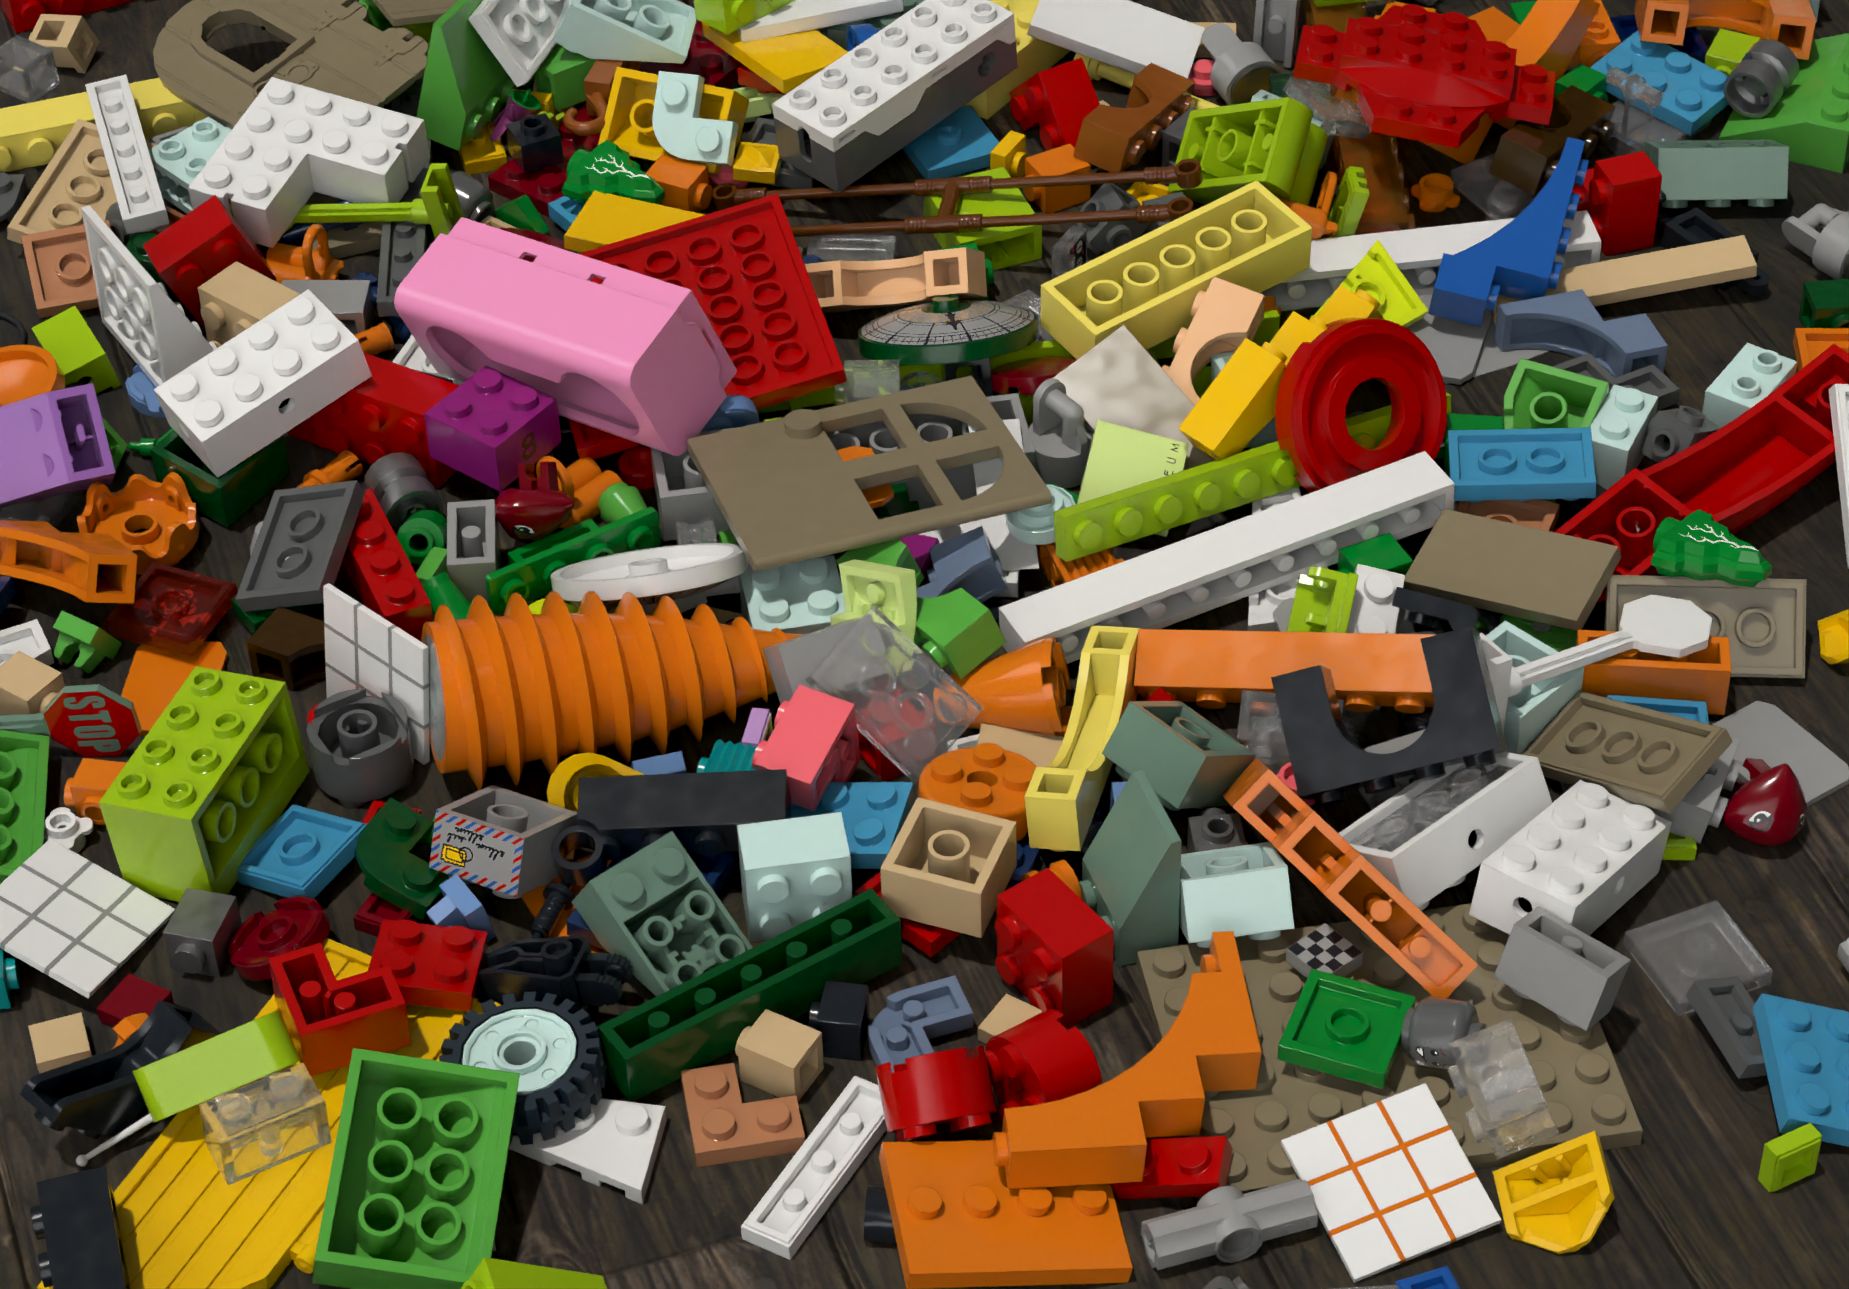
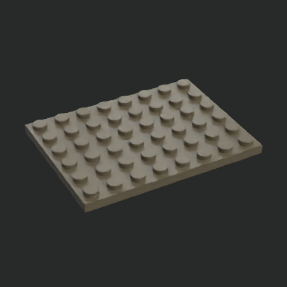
(1569, 1063)

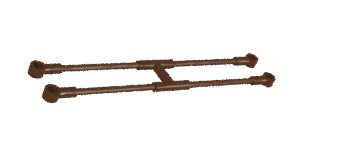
(1185, 173)

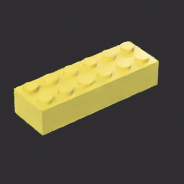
(1155, 278)

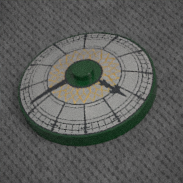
(948, 332)

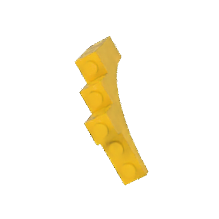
(1247, 387)

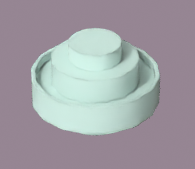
(1037, 523)

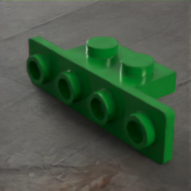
(534, 563)

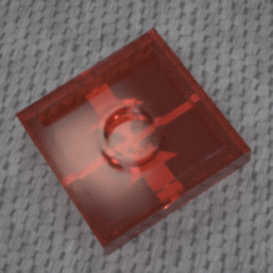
(172, 609)

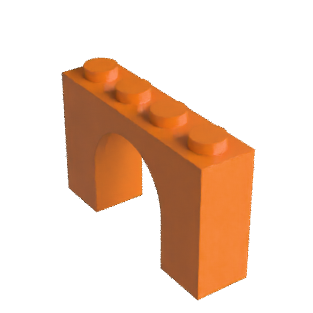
(1780, 20)

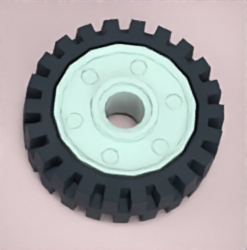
(550, 1048)

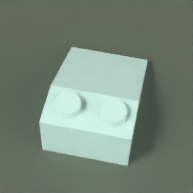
(627, 29)

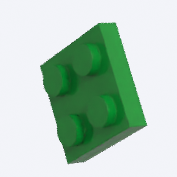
(1345, 1028)

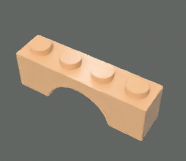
(898, 282)
(1219, 325)

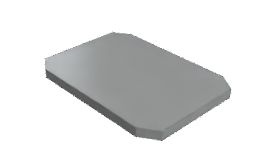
(1452, 343)
(1777, 739)

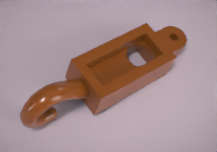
(597, 93)

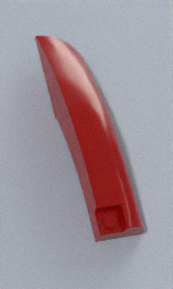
(1729, 474)

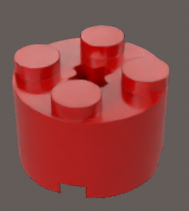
(1040, 1062)
(936, 1091)

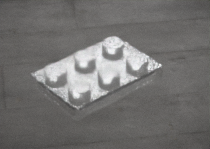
(898, 693)

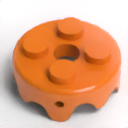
(149, 505)
(981, 781)

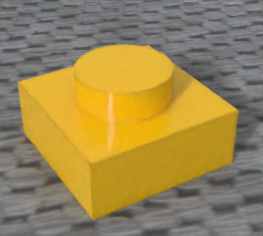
(1011, 154)

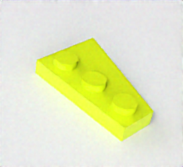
(1385, 282)

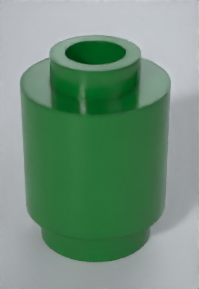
(427, 523)

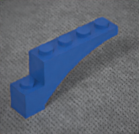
(1519, 255)

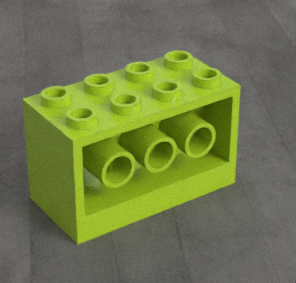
(205, 784)

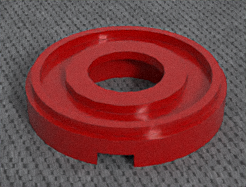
(1318, 387)

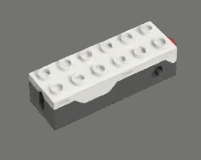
(894, 88)

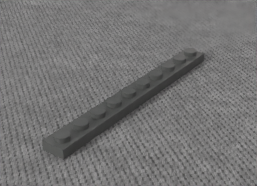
(402, 241)

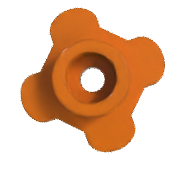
(1435, 193)

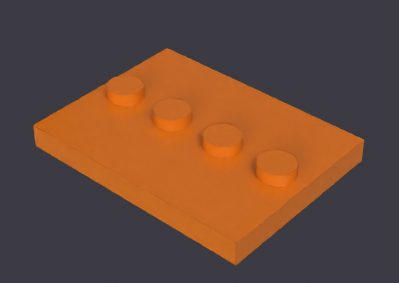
(969, 1230)

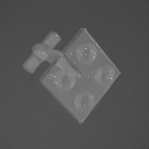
(1634, 115)

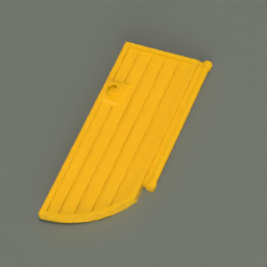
(200, 1233)

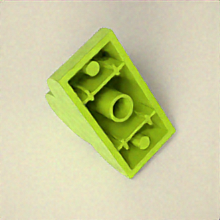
(1251, 143)

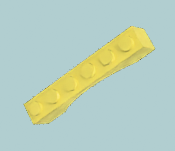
(1067, 791)

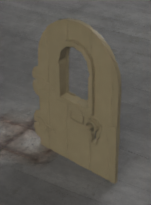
(327, 51)

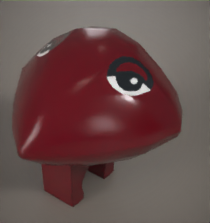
(536, 507)
(1767, 807)

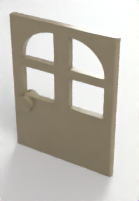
(799, 501)

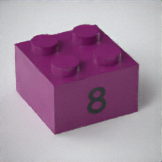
(492, 427)

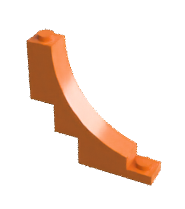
(1545, 39)
(1349, 880)
(1105, 1129)

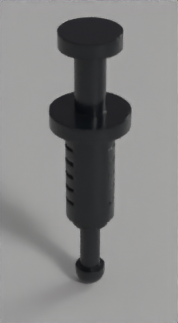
(557, 899)

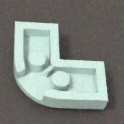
(680, 128)

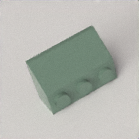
(1721, 171)

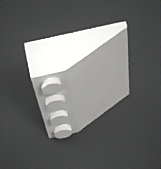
(139, 308)

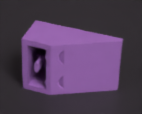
(52, 445)

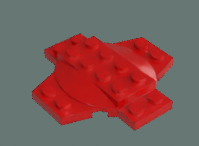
(1425, 74)

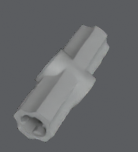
(1229, 1224)

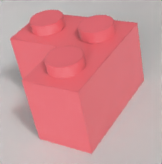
(814, 743)

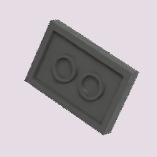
(300, 545)

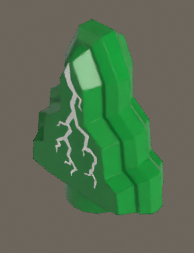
(610, 172)
(1706, 551)

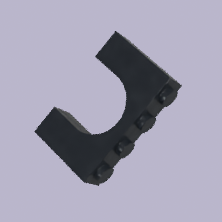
(1461, 727)

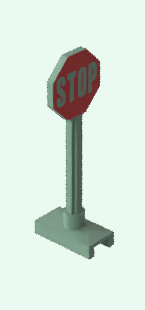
(84, 720)

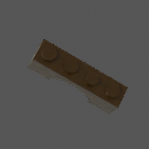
(1531, 153)
(289, 649)

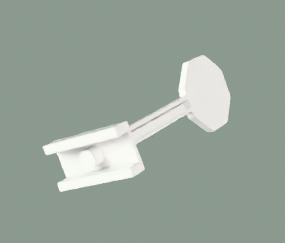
(1646, 624)

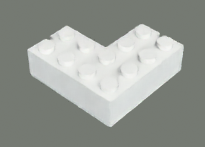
(307, 143)

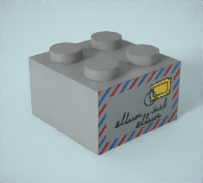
(499, 840)

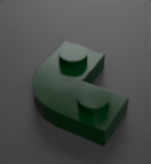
(388, 859)

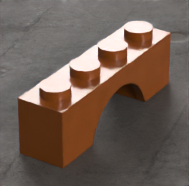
(1120, 136)

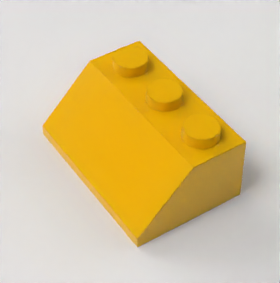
(631, 113)

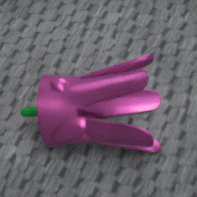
(518, 106)

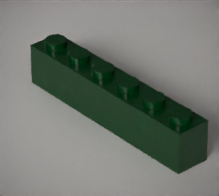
(784, 975)

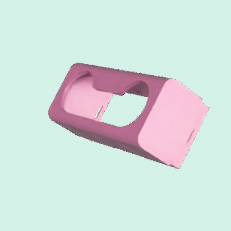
(609, 352)

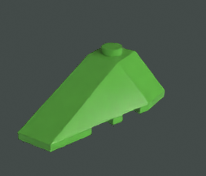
(1551, 398)

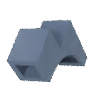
(1574, 327)
(965, 563)

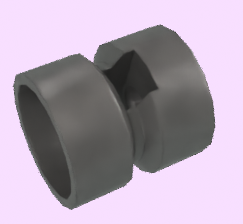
(1761, 78)
(402, 488)

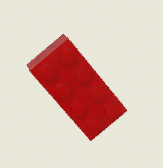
(382, 417)

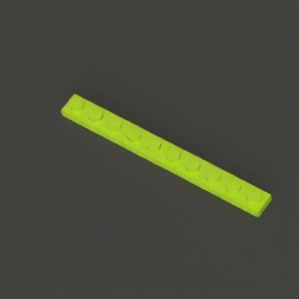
(1193, 493)

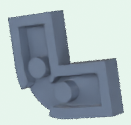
(915, 1018)

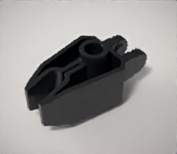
(555, 967)

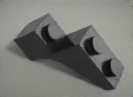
(101, 1090)

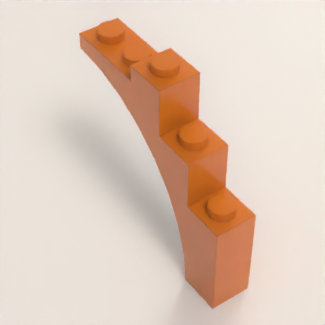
(81, 564)

